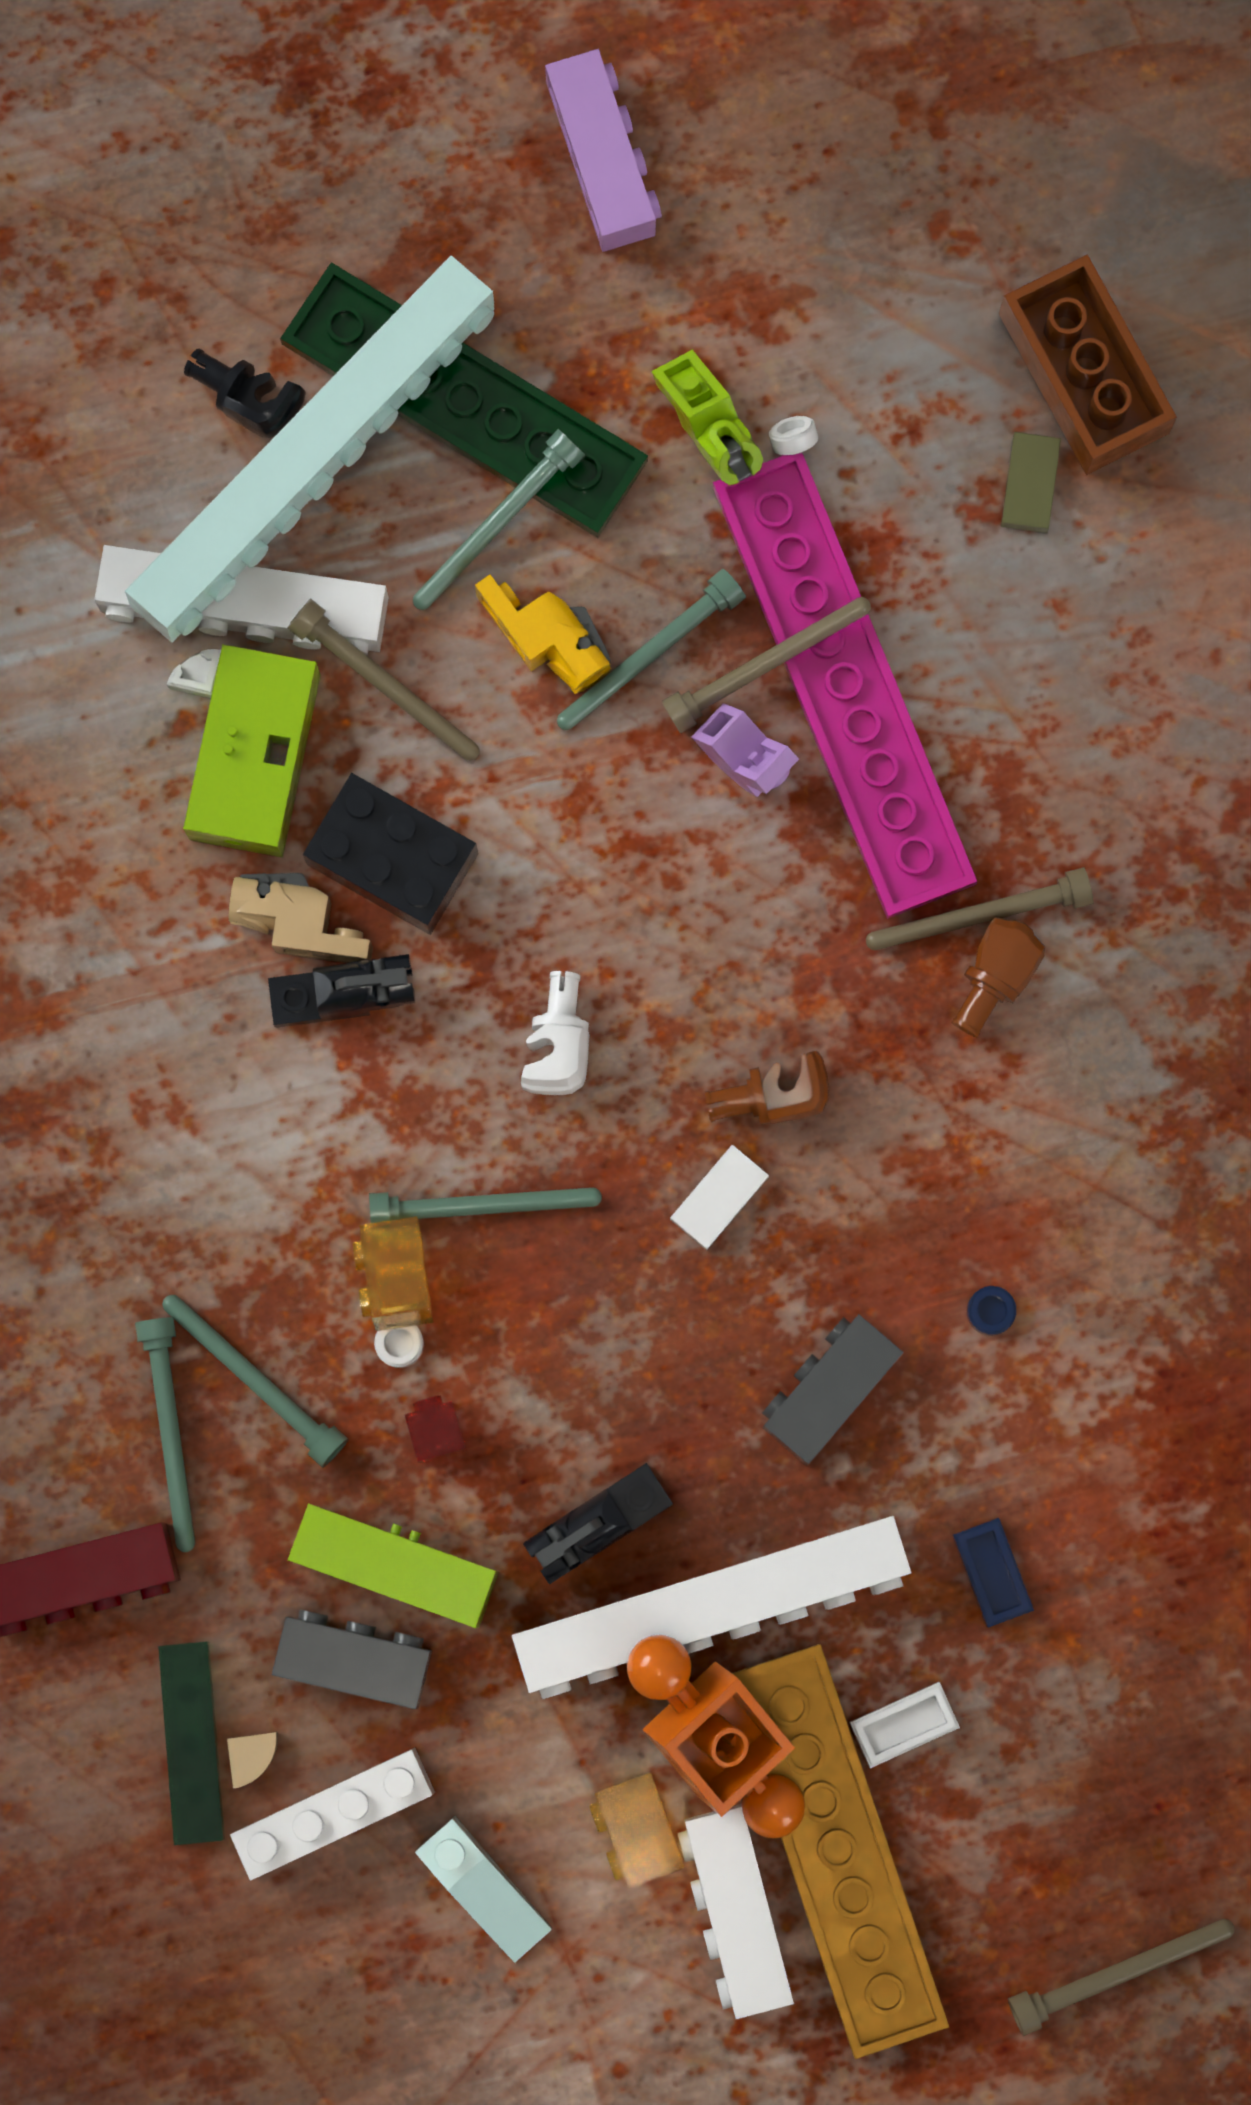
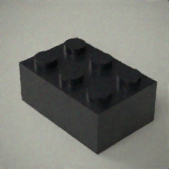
(391, 853)

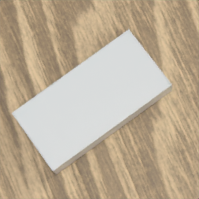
(719, 1197)
(904, 1724)

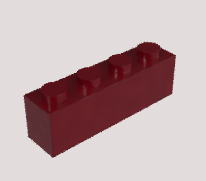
(85, 1575)

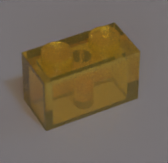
(395, 1274)
(637, 1830)

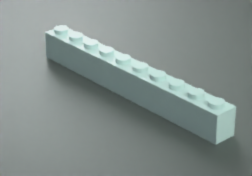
(312, 450)

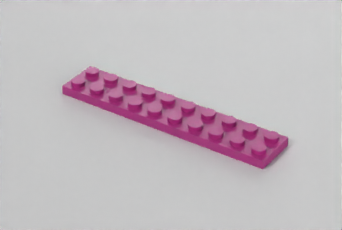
(846, 688)

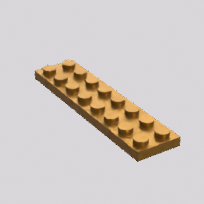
(846, 1863)

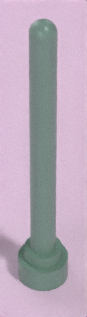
(558, 456)
(720, 594)
(390, 1208)
(157, 1338)
(320, 1439)

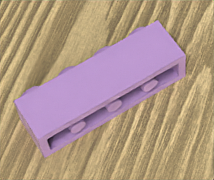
(601, 149)

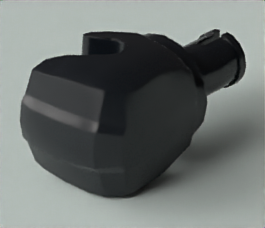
(241, 394)

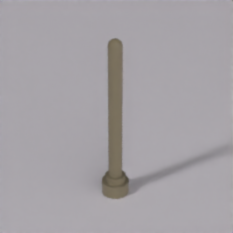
(314, 626)
(687, 707)
(1070, 890)
(1034, 2009)

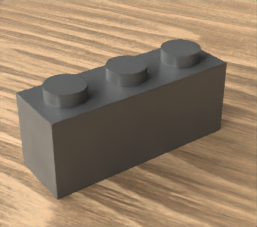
(830, 1388)
(352, 1659)

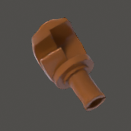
(1002, 970)
(769, 1101)

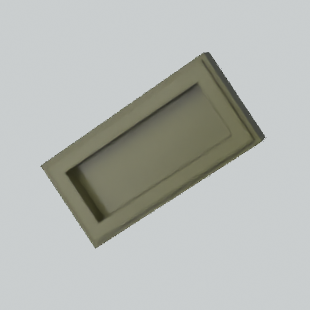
(1030, 482)

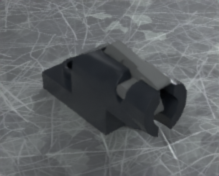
(341, 991)
(598, 1523)

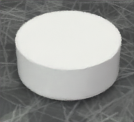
(793, 435)
(399, 1346)

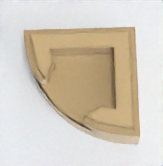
(251, 1756)

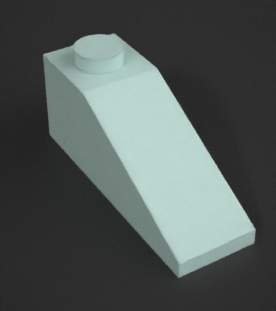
(483, 1889)

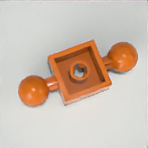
(717, 1737)

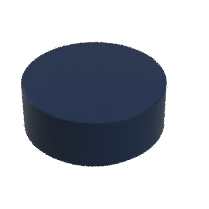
(991, 1310)

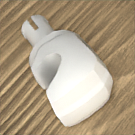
(566, 1066)

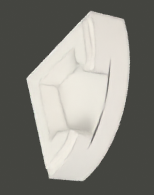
(196, 674)

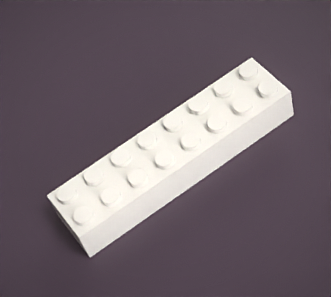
(714, 1604)

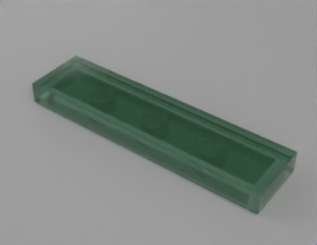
(191, 1743)

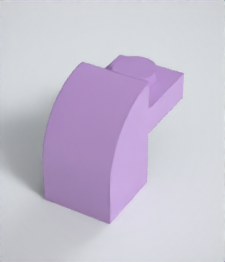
(744, 750)

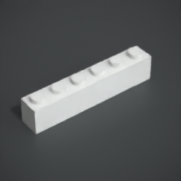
(260, 601)

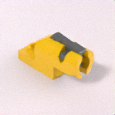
(548, 632)

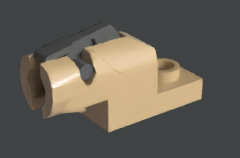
(296, 915)

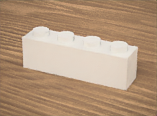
(332, 1814)
(738, 1913)

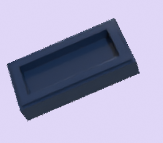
(993, 1572)

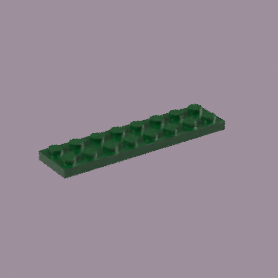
(475, 406)

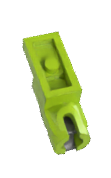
(709, 417)

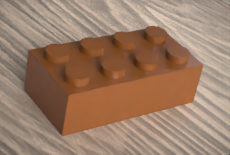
(1087, 364)

